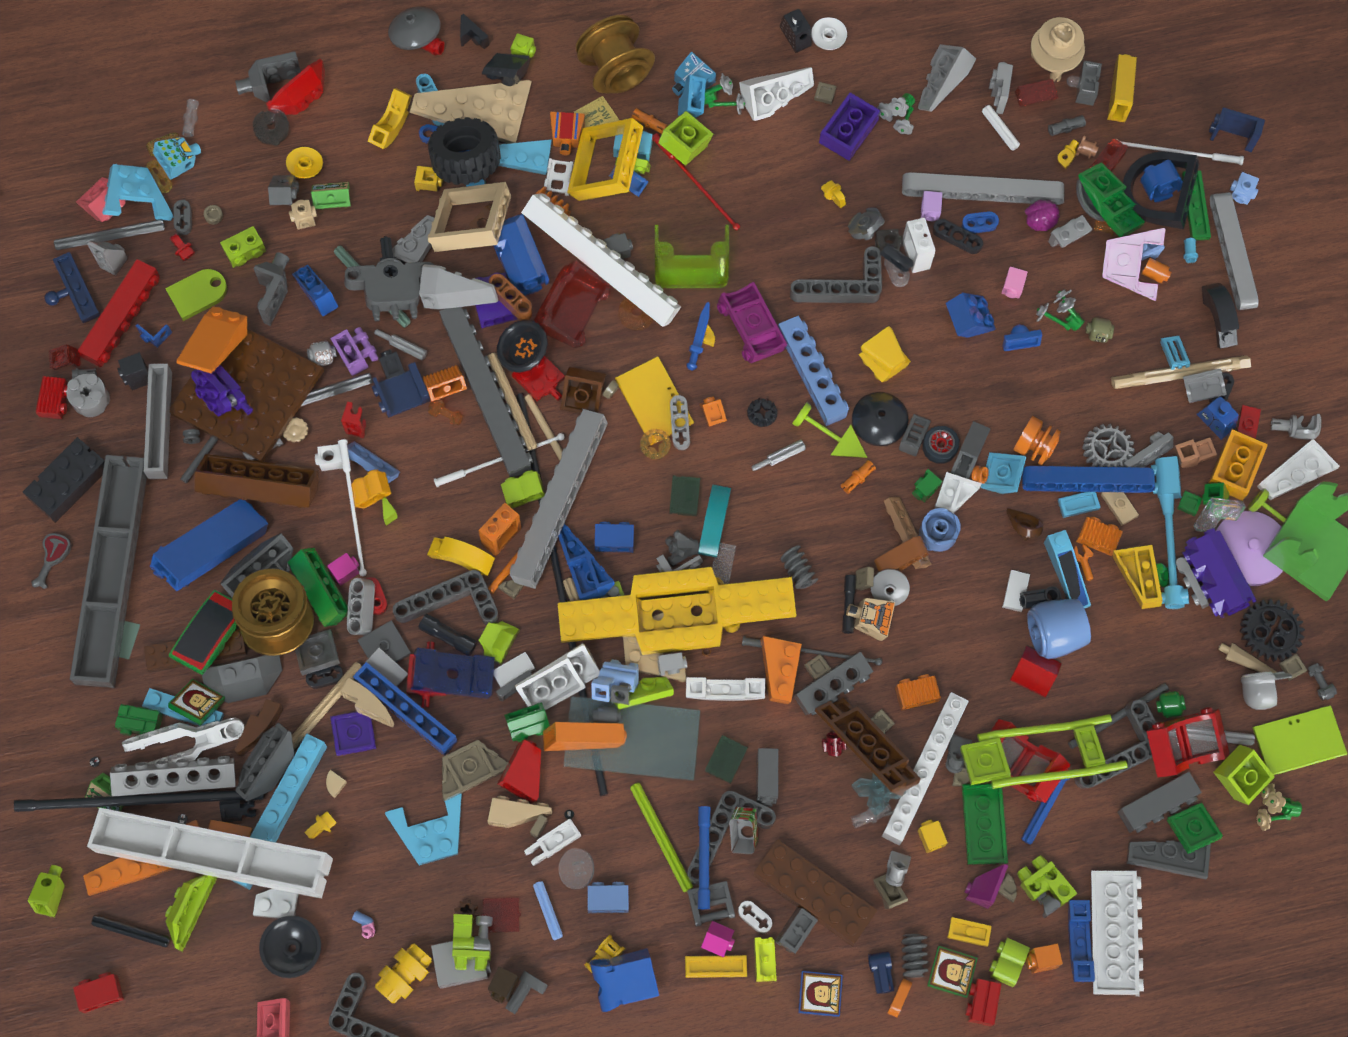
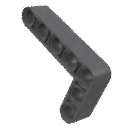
(843, 286)
(449, 597)
(1127, 754)
(720, 829)
(348, 1013)

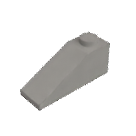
(108, 256)

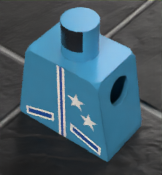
(692, 66)

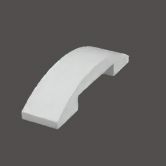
(725, 689)

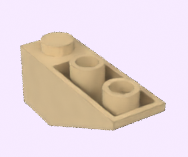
(511, 813)

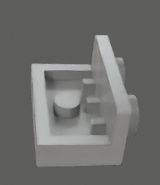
(1070, 232)

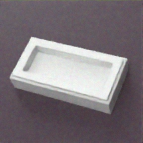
(1016, 584)
(513, 669)

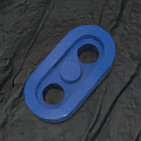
(979, 221)

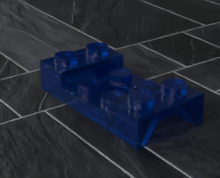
(472, 679)

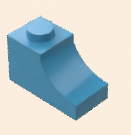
(693, 96)

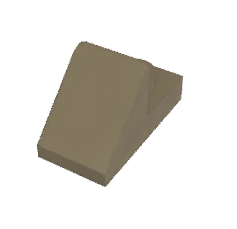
(890, 894)

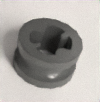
(191, 436)

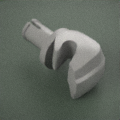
(1295, 429)

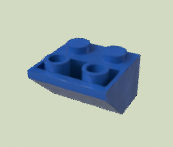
(970, 315)

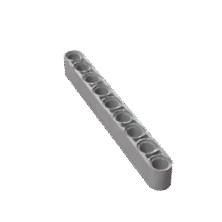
(983, 188)

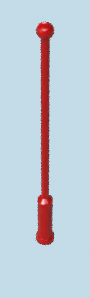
(656, 137)

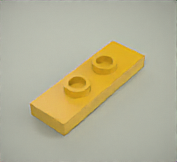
(715, 966)

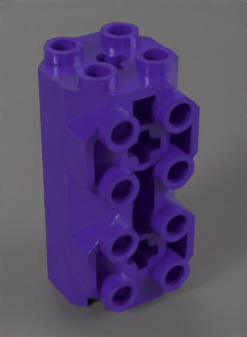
(1218, 573)

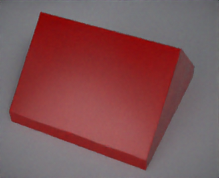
(1035, 672)

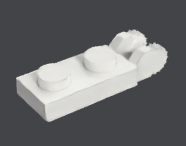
(554, 841)

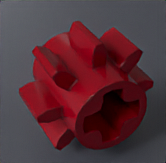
(833, 744)

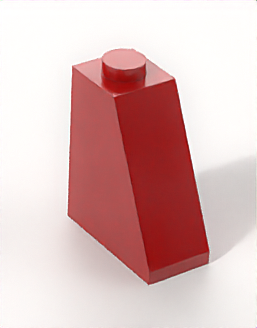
(523, 772)

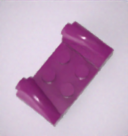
(753, 323)

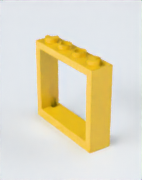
(625, 162)

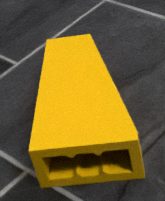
(1122, 88)

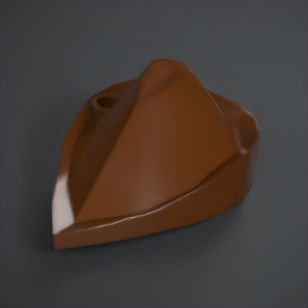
(1025, 524)

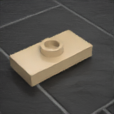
(1120, 506)

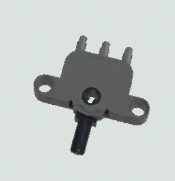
(389, 284)

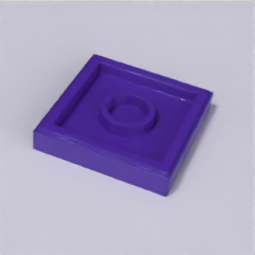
(352, 733)

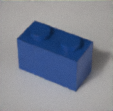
(614, 537)

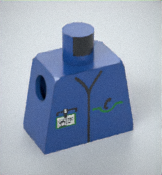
(1219, 417)

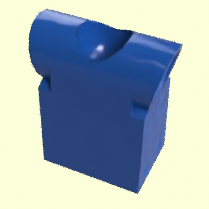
(624, 979)

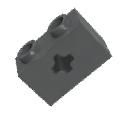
(283, 190)

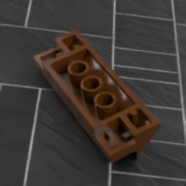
(870, 745)

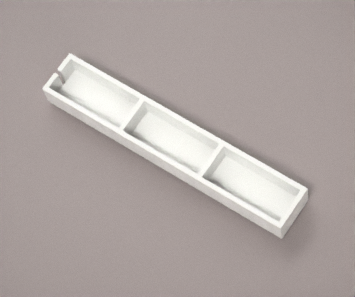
(210, 852)

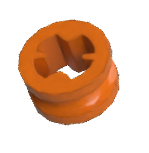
(980, 474)

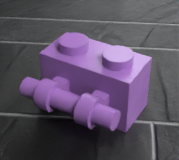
(350, 353)

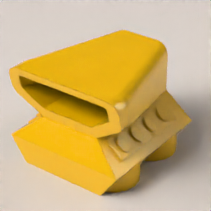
(884, 355)

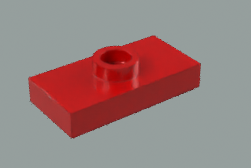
(1248, 421)

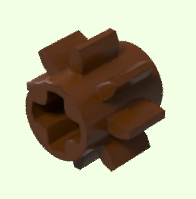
(467, 906)

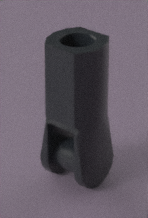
(894, 256)

